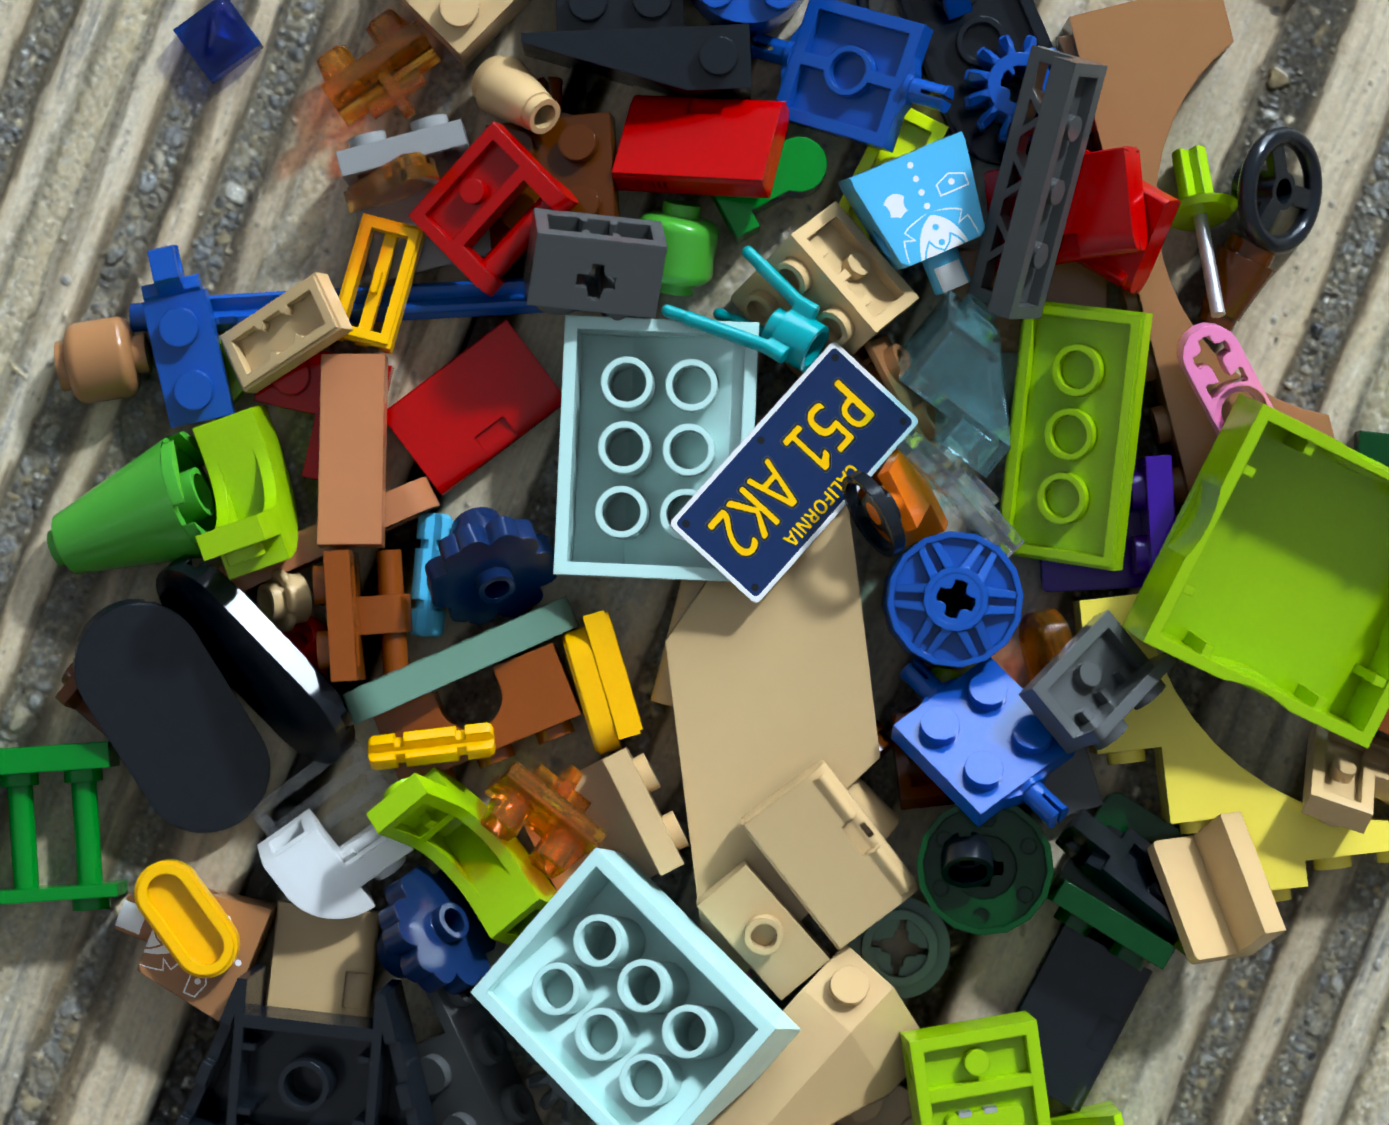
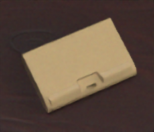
(829, 854)
(322, 961)

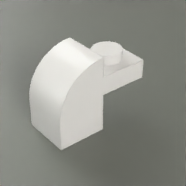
(325, 876)

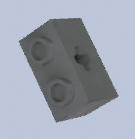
(568, 243)

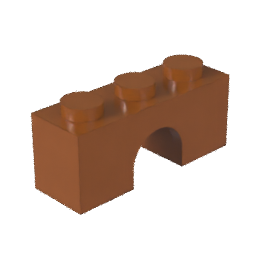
(534, 701)

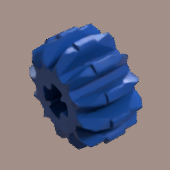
(992, 94)

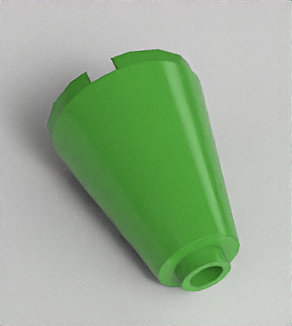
(139, 513)

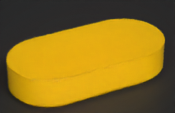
(590, 691)
(187, 918)

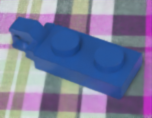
(185, 342)

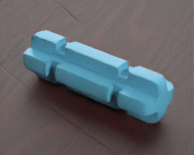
(427, 618)

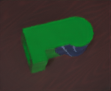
(798, 176)

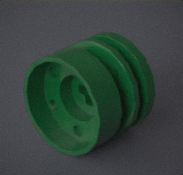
(1010, 897)

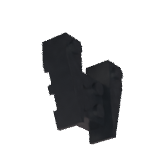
(647, 47)
(310, 1065)

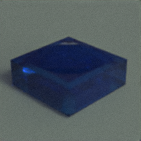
(218, 39)

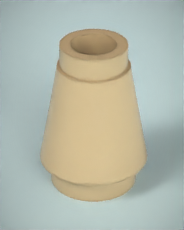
(513, 93)

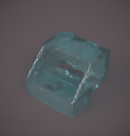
(959, 369)

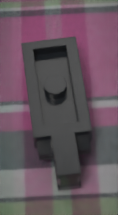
(1121, 868)

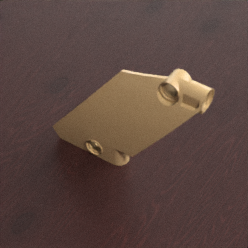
(765, 698)

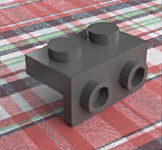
(1095, 685)

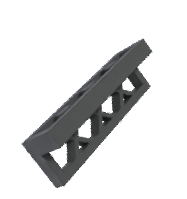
(1046, 184)

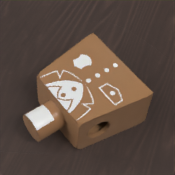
(210, 995)

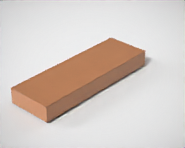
(352, 451)

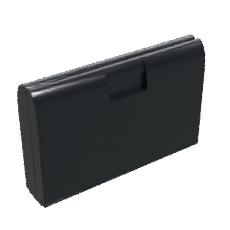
(1080, 1010)

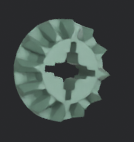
(923, 928)

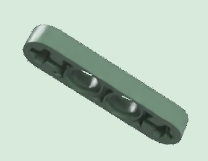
(459, 660)

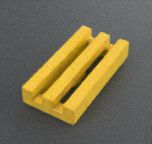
(364, 334)
(613, 674)

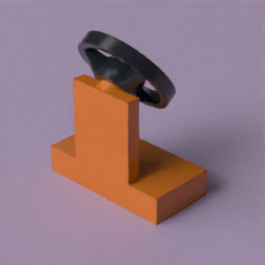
(895, 505)

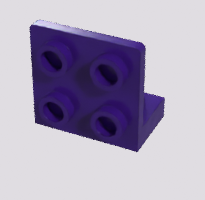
(1148, 527)

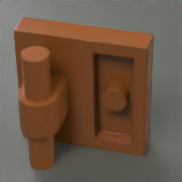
(353, 615)

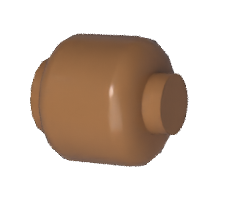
(102, 360)

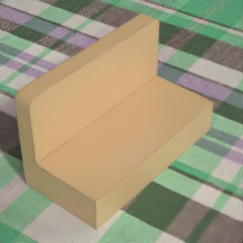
(1217, 891)

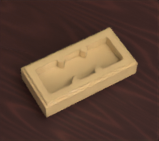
(285, 332)
(763, 929)

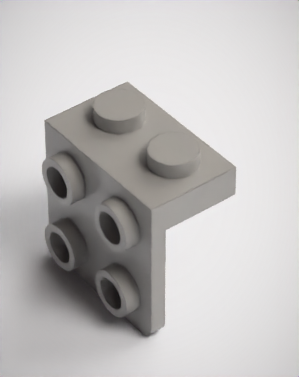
(372, 150)

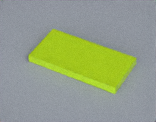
(1075, 433)

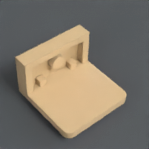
(626, 809)

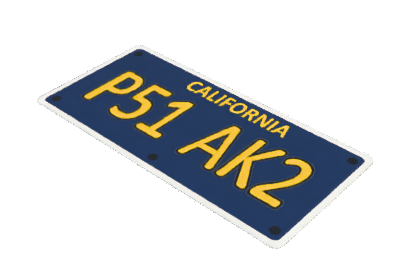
(790, 472)

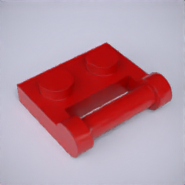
(475, 197)

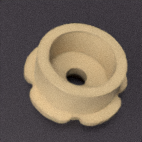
(285, 599)

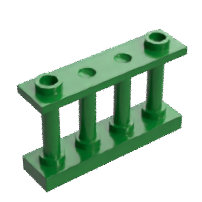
(81, 768)

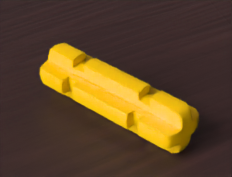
(431, 746)

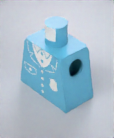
(921, 209)

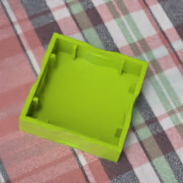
(1280, 572)

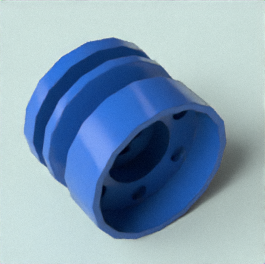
(917, 616)

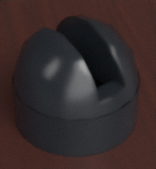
(967, 861)

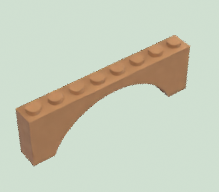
(1152, 63)

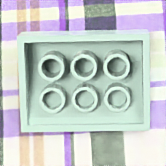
(640, 432)
(632, 1002)

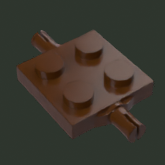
(576, 153)

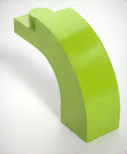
(250, 491)
(444, 824)

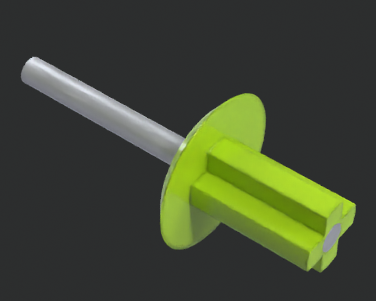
(1199, 211)

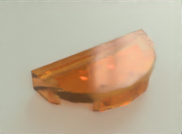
(392, 182)

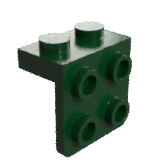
(1088, 906)

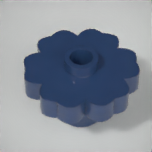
(489, 567)
(432, 933)

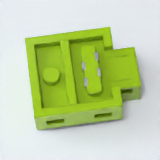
(977, 1072)

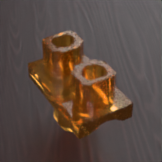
(383, 74)
(549, 809)

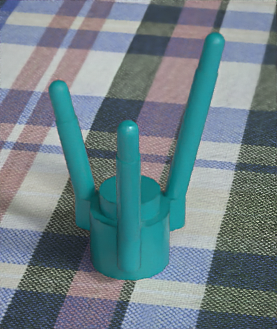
(787, 335)

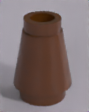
(1242, 276)

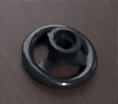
(1269, 188)

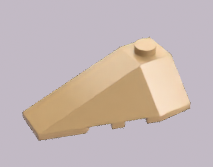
(841, 1056)

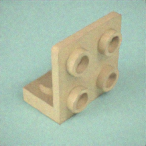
(838, 271)

